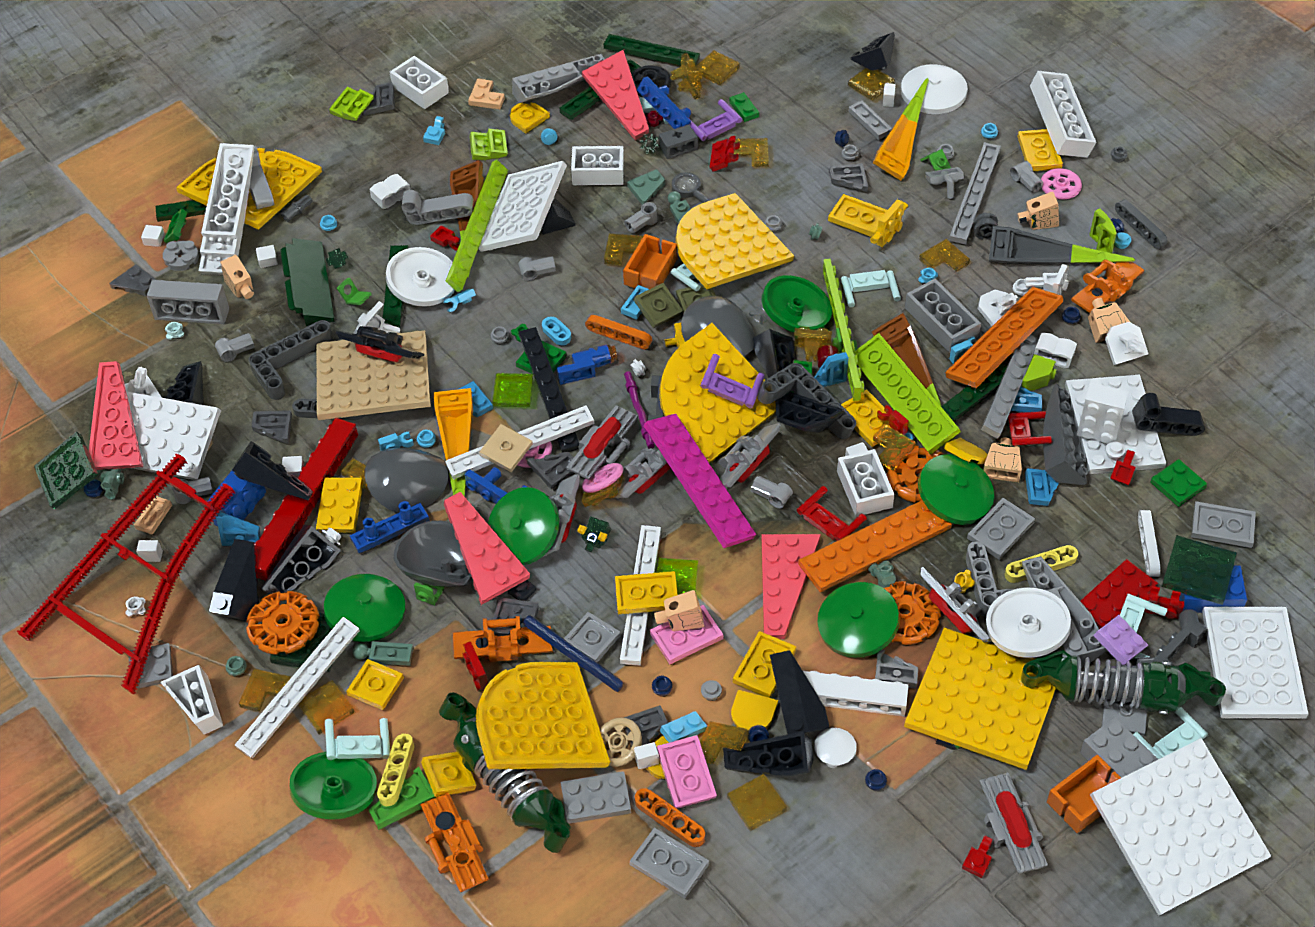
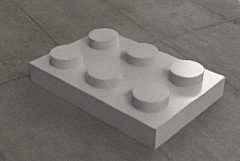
(1223, 524)
(1001, 528)
(595, 797)
(669, 863)

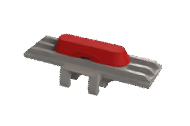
(610, 433)
(741, 464)
(642, 476)
(566, 508)
(965, 610)
(1013, 823)

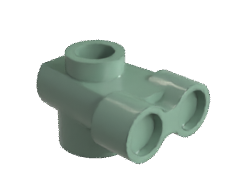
(110, 482)
(884, 573)

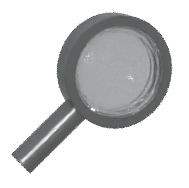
(688, 186)

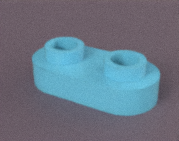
(558, 333)

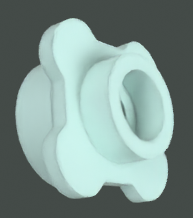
(174, 330)

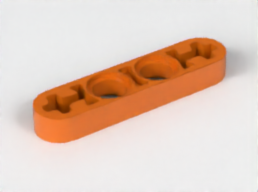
(601, 326)
(671, 815)

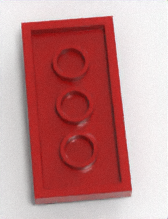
(1109, 595)

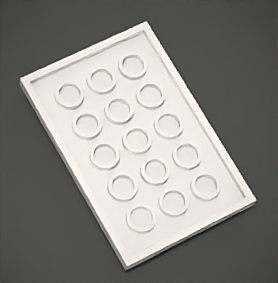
(522, 206)
(172, 428)
(1144, 443)
(1255, 661)

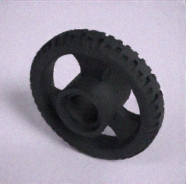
(654, 72)

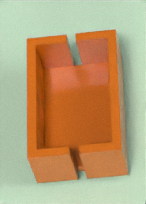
(647, 265)
(1073, 793)

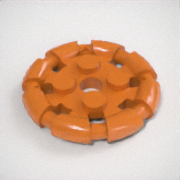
(908, 474)
(917, 610)
(285, 632)

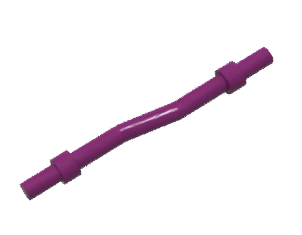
(631, 388)

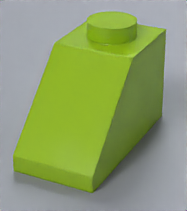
(1039, 373)

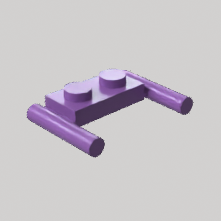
(718, 124)
(729, 388)

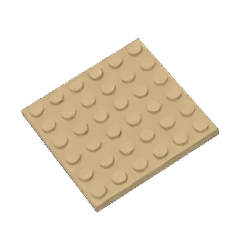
(364, 384)

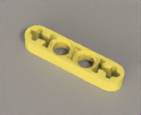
(1055, 554)
(395, 769)

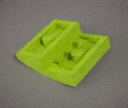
(351, 104)
(488, 145)
(1103, 231)

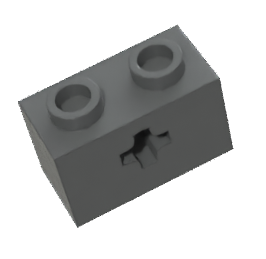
(678, 141)

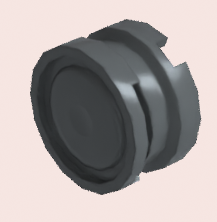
(984, 224)

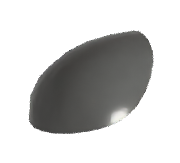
(724, 315)
(405, 476)
(432, 555)

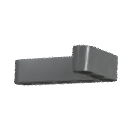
(285, 351)
(801, 382)

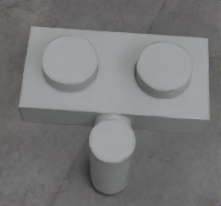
(946, 175)

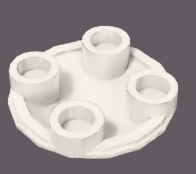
(835, 747)

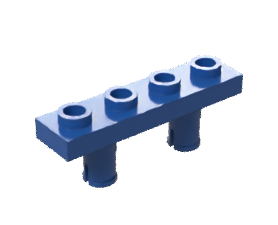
(662, 104)
(485, 485)
(377, 533)

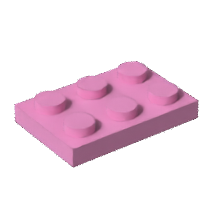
(680, 644)
(686, 772)

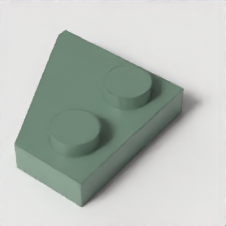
(646, 185)

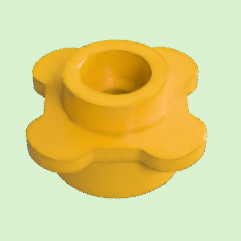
(964, 580)

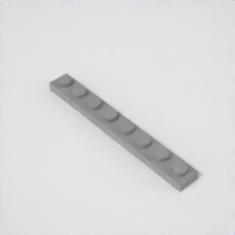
(974, 193)
(1009, 387)

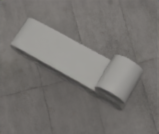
(258, 184)
(435, 209)
(983, 576)

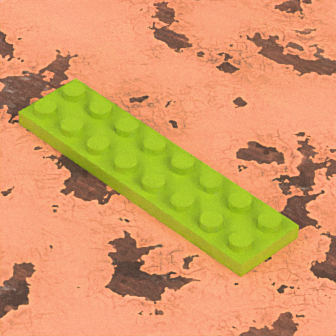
(905, 393)

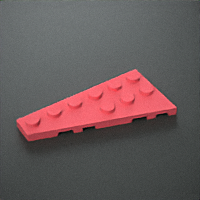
(616, 88)
(112, 430)
(484, 553)
(783, 577)

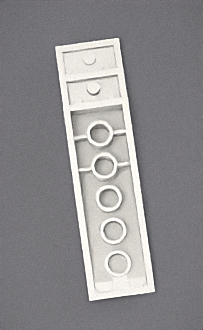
(226, 207)

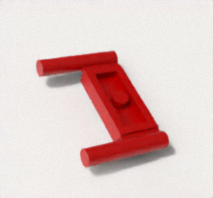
(1020, 428)
(825, 520)

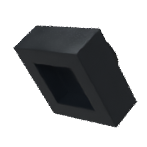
(523, 590)

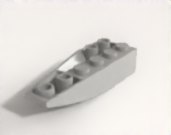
(552, 79)
(1083, 626)

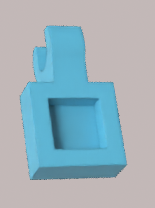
(435, 134)
(463, 297)
(960, 348)
(395, 441)

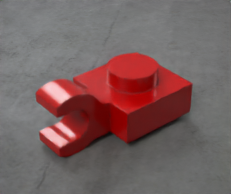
(445, 236)
(896, 420)
(1123, 470)
(978, 860)

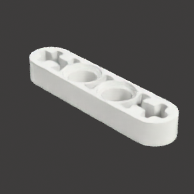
(1149, 543)

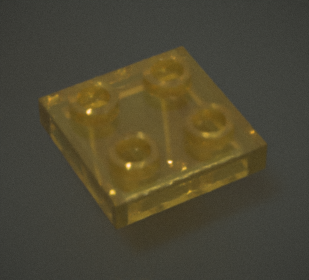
(690, 76)
(812, 340)

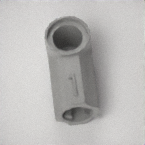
(1025, 174)
(644, 217)
(531, 268)
(229, 348)
(201, 486)
(775, 493)

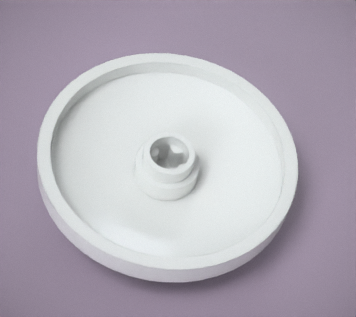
(944, 90)
(419, 276)
(1028, 622)

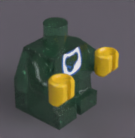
(595, 533)

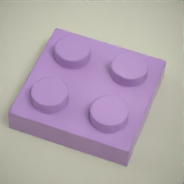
(1120, 640)

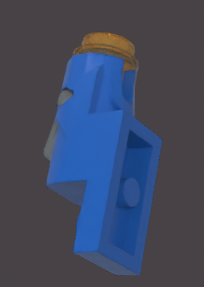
(585, 362)

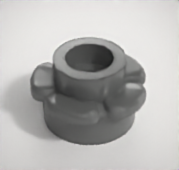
(1118, 154)

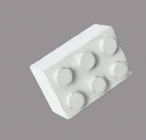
(419, 82)
(597, 165)
(1102, 413)
(865, 482)

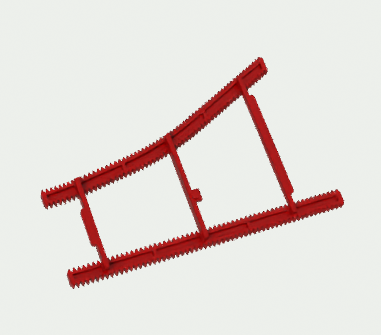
(141, 651)

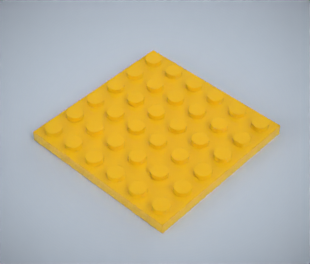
(978, 700)

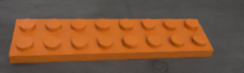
(1004, 337)
(872, 545)

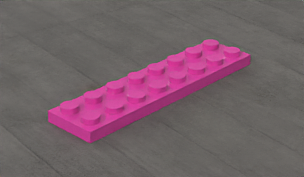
(699, 480)

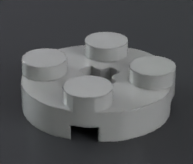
(182, 263)

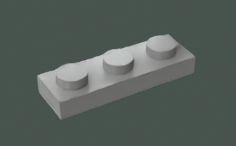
(870, 119)

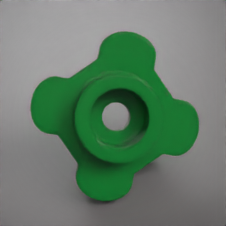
(516, 331)

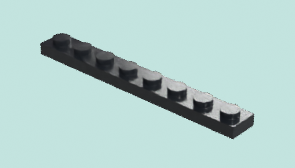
(546, 383)

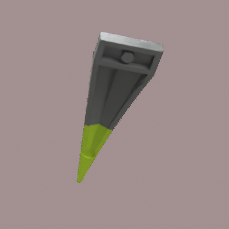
(1022, 247)

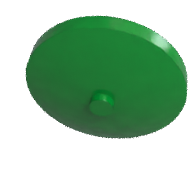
(796, 303)
(955, 489)
(526, 523)
(368, 603)
(858, 619)
(332, 786)

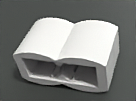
(389, 191)
(1056, 349)

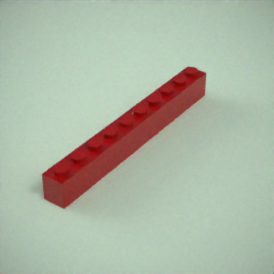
(294, 510)

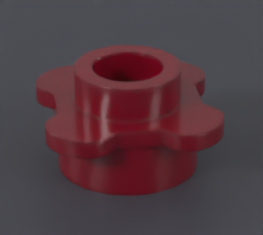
(653, 119)

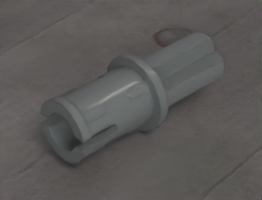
(296, 208)

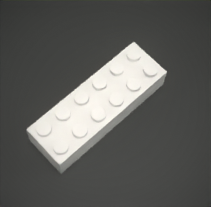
(1062, 114)

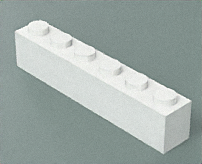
(859, 693)

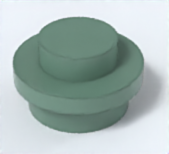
(815, 231)
(235, 666)

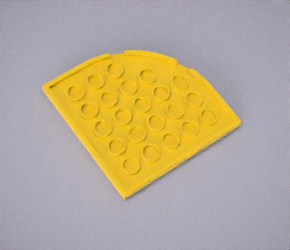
(283, 171)
(727, 242)
(706, 416)
(539, 719)

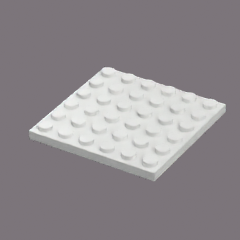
(1180, 826)

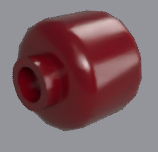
(824, 352)

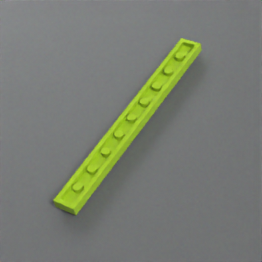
(476, 226)
(841, 322)

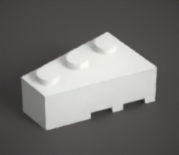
(196, 698)

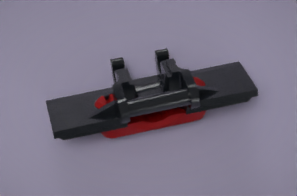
(370, 339)

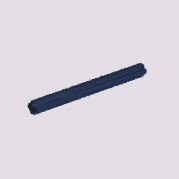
(573, 653)

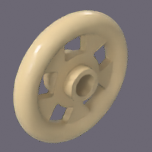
(612, 740)

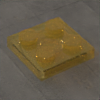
(717, 67)
(870, 83)
(324, 704)
(756, 802)

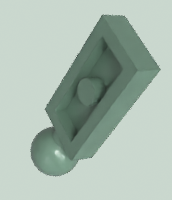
(678, 207)
(385, 653)

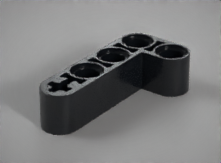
(1152, 417)

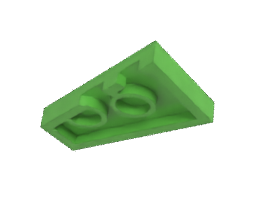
(413, 793)

